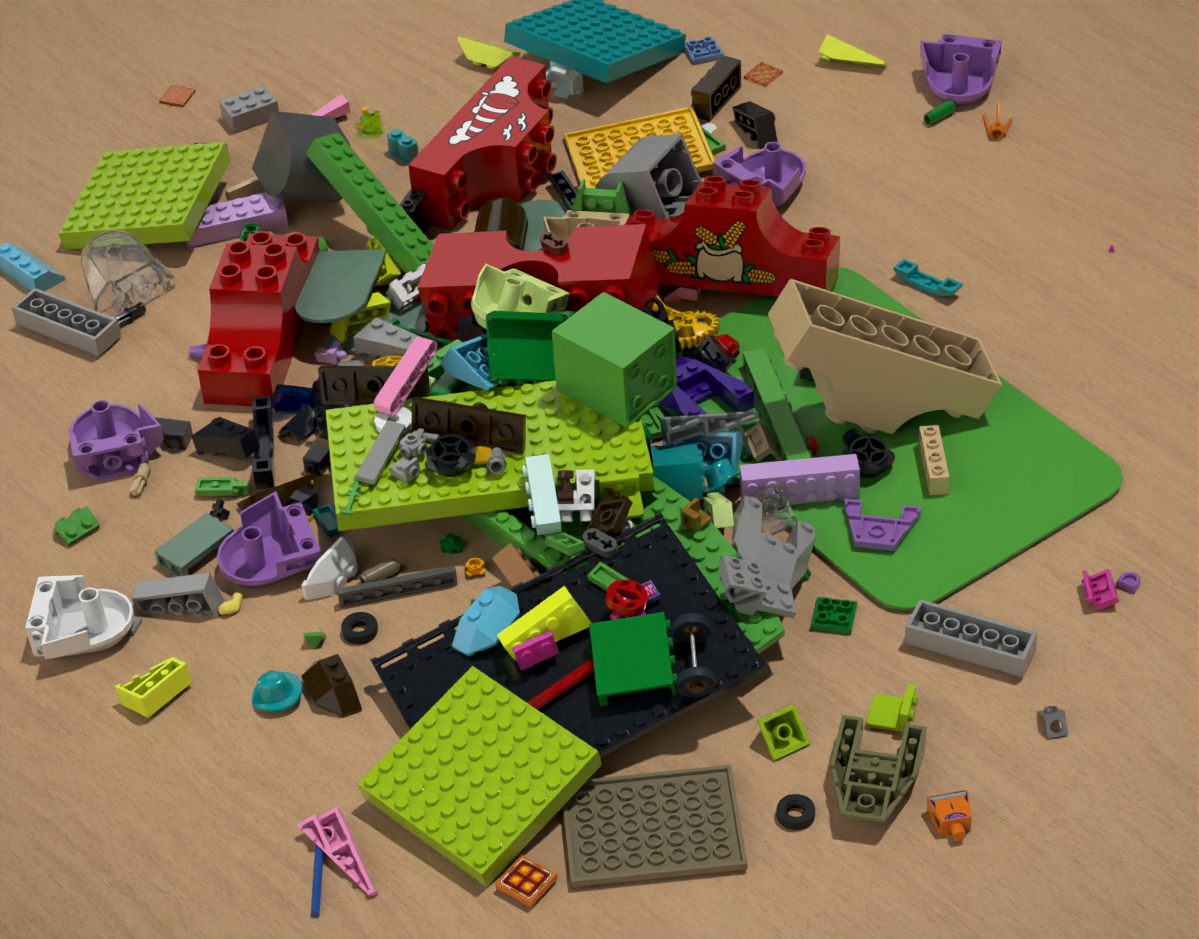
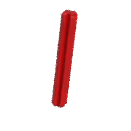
(562, 685)

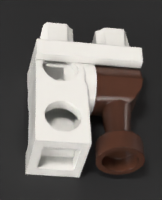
(577, 500)

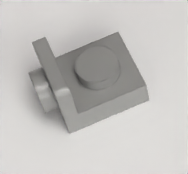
(405, 469)

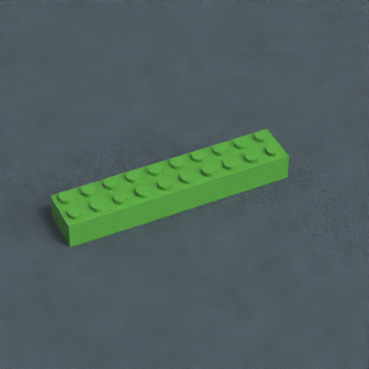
(370, 201)

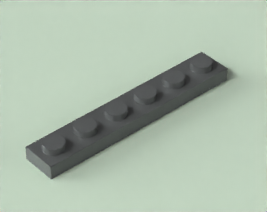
(397, 586)

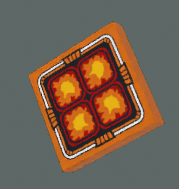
(526, 880)

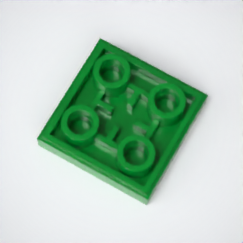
(834, 615)

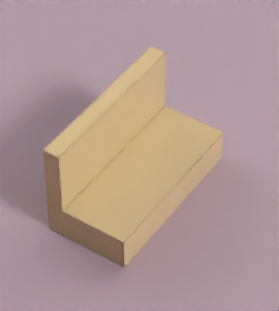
(762, 443)

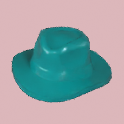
(719, 475)
(276, 691)

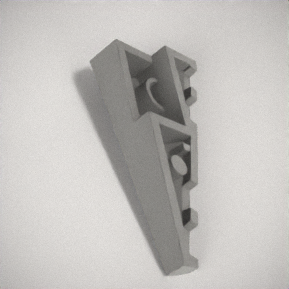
(683, 427)

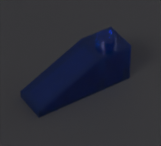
(291, 399)

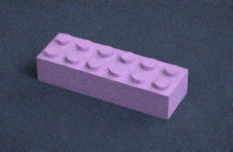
(228, 218)
(805, 479)

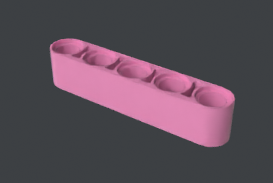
(405, 376)

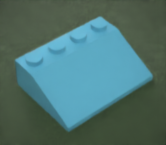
(470, 363)

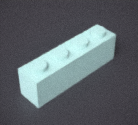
(543, 494)

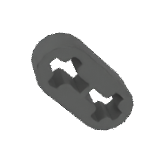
(601, 540)

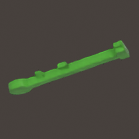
(353, 494)

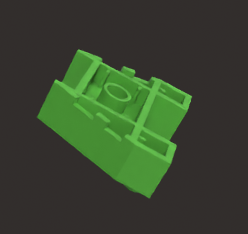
(602, 200)

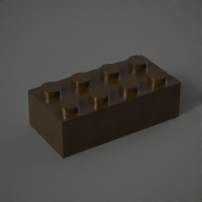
(716, 88)

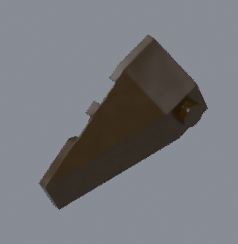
(283, 491)

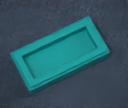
(327, 519)

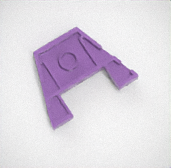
(877, 531)

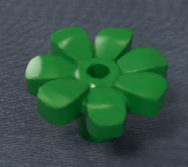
(451, 544)

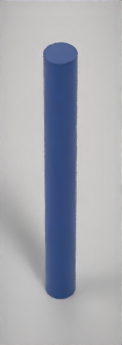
(317, 882)

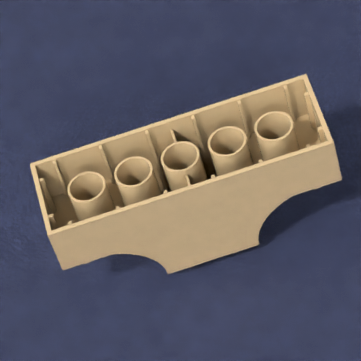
(878, 362)

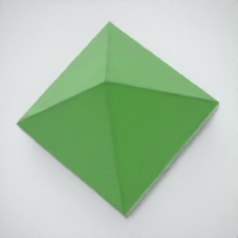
(314, 638)

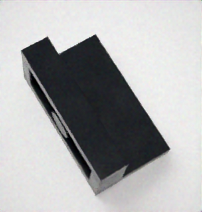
(300, 424)

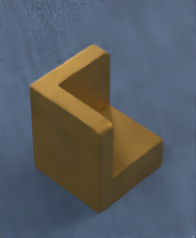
(692, 516)

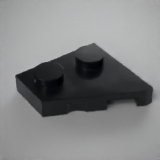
(712, 354)

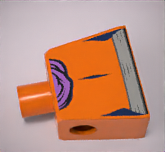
(950, 813)

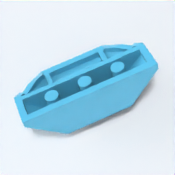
(485, 618)

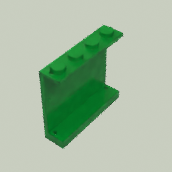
(521, 346)
(632, 655)

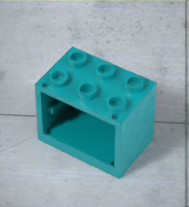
(680, 468)

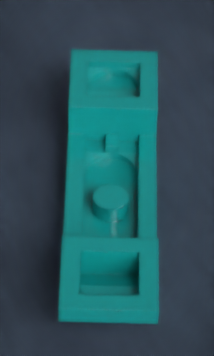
(909, 272)

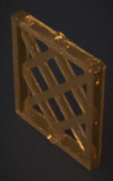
(747, 76)

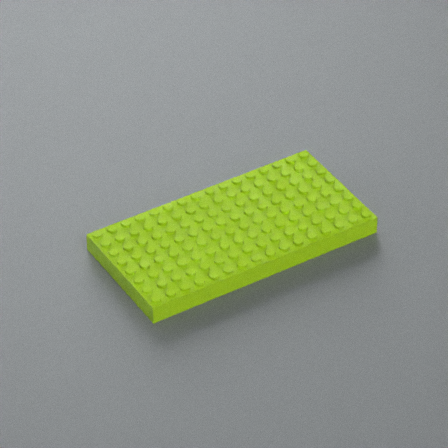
(554, 426)

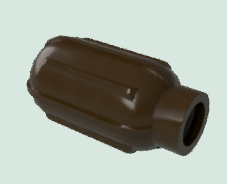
(504, 215)

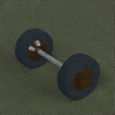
(695, 680)

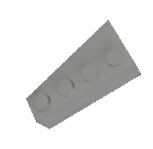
(383, 339)
(179, 595)

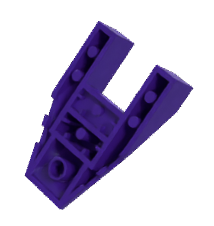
(700, 383)

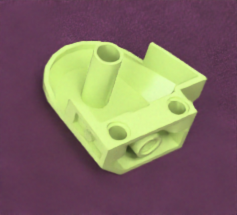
(512, 292)

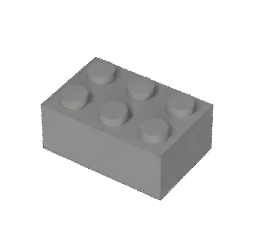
(248, 108)

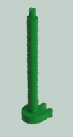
(420, 333)

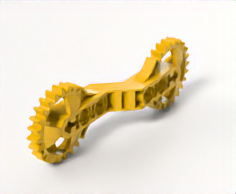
(687, 325)

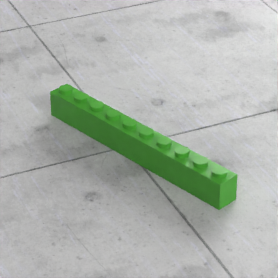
(775, 405)

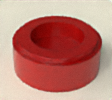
(812, 444)

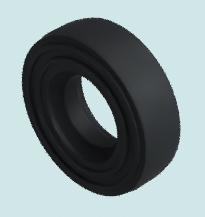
(362, 636)
(792, 822)

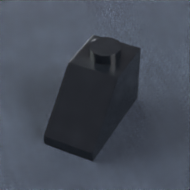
(176, 433)

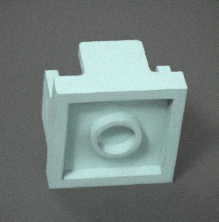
(565, 80)

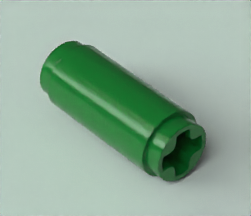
(939, 112)

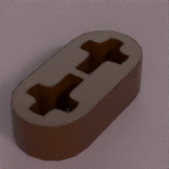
(554, 243)

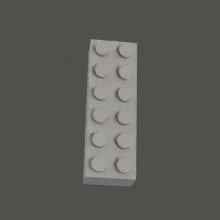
(66, 321)
(971, 638)

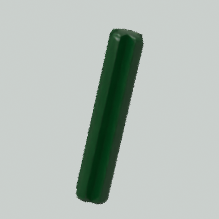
(746, 451)

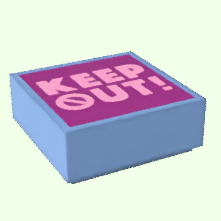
(653, 594)

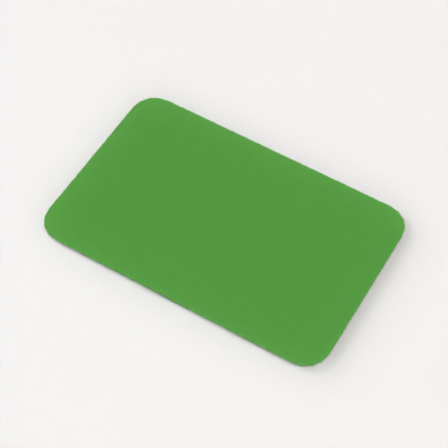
(1009, 473)

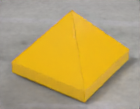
(482, 455)

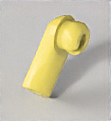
(231, 606)

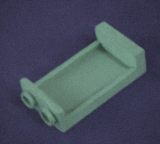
(192, 545)

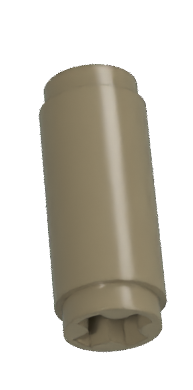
(380, 571)

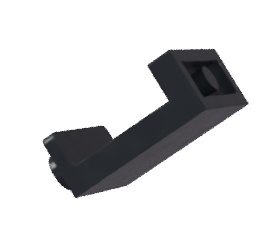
(410, 205)

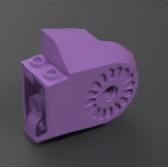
(960, 67)
(772, 167)
(113, 439)
(268, 544)

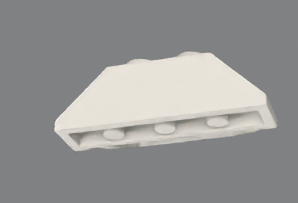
(331, 570)

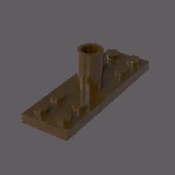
(361, 384)
(475, 422)

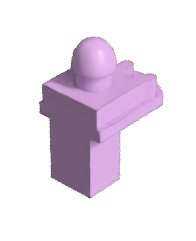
(331, 355)

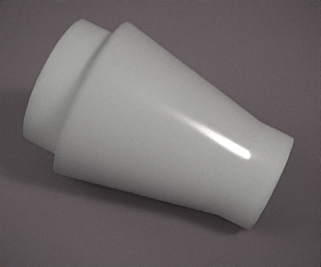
(496, 461)

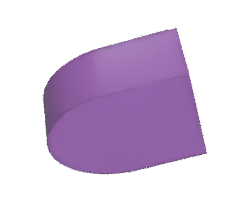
(1129, 581)

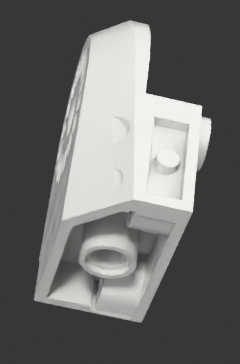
(75, 619)

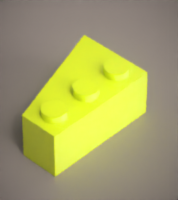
(155, 688)

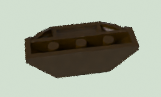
(332, 686)

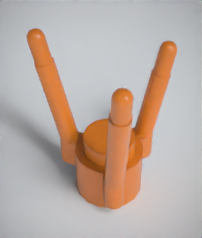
(997, 129)

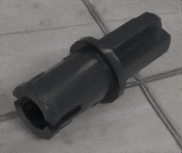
(130, 313)

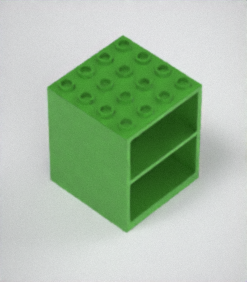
(615, 359)

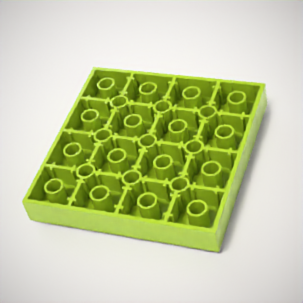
(147, 193)
(479, 775)

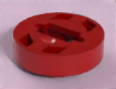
(624, 605)

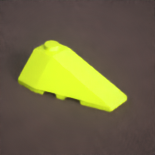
(842, 52)

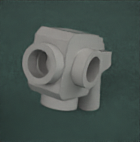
(414, 443)

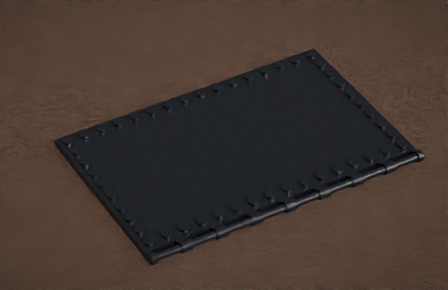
(658, 556)

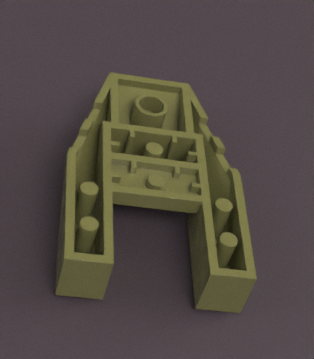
(870, 781)

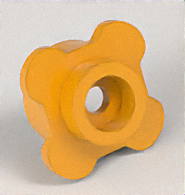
(475, 567)

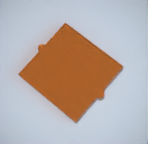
(177, 96)

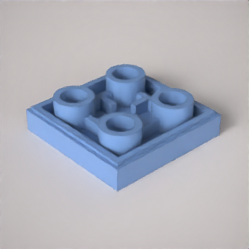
(703, 50)

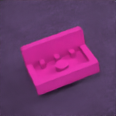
(1100, 589)
(535, 650)

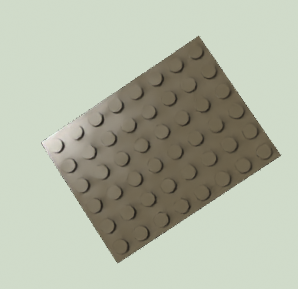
(654, 826)

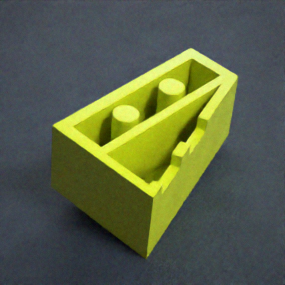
(375, 307)

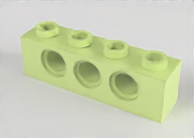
(719, 510)

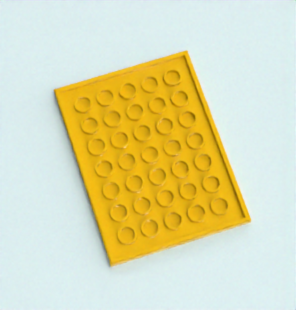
(599, 148)

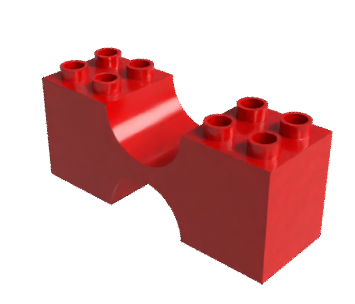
(598, 261)

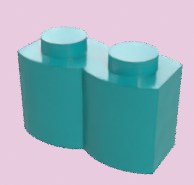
(402, 145)

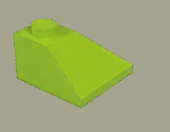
(783, 731)

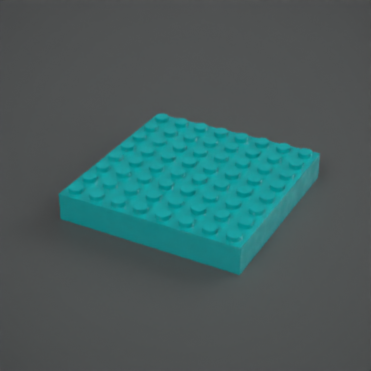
(595, 38)

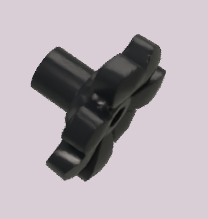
(218, 510)

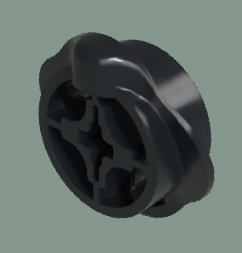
(878, 454)
(451, 461)

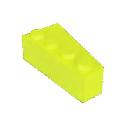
(556, 613)

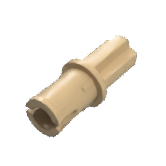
(140, 479)

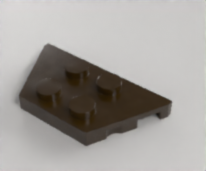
(610, 513)

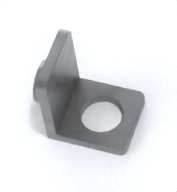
(1053, 713)

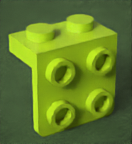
(627, 485)
(892, 711)

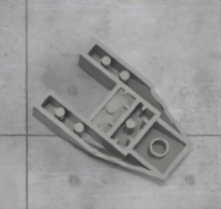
(778, 560)

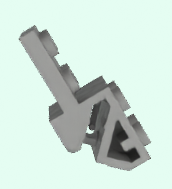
(750, 591)

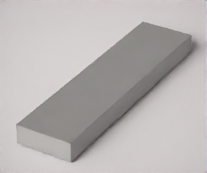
(380, 452)

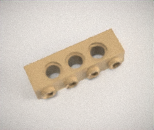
(934, 460)

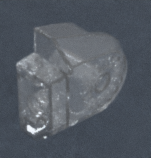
(122, 272)

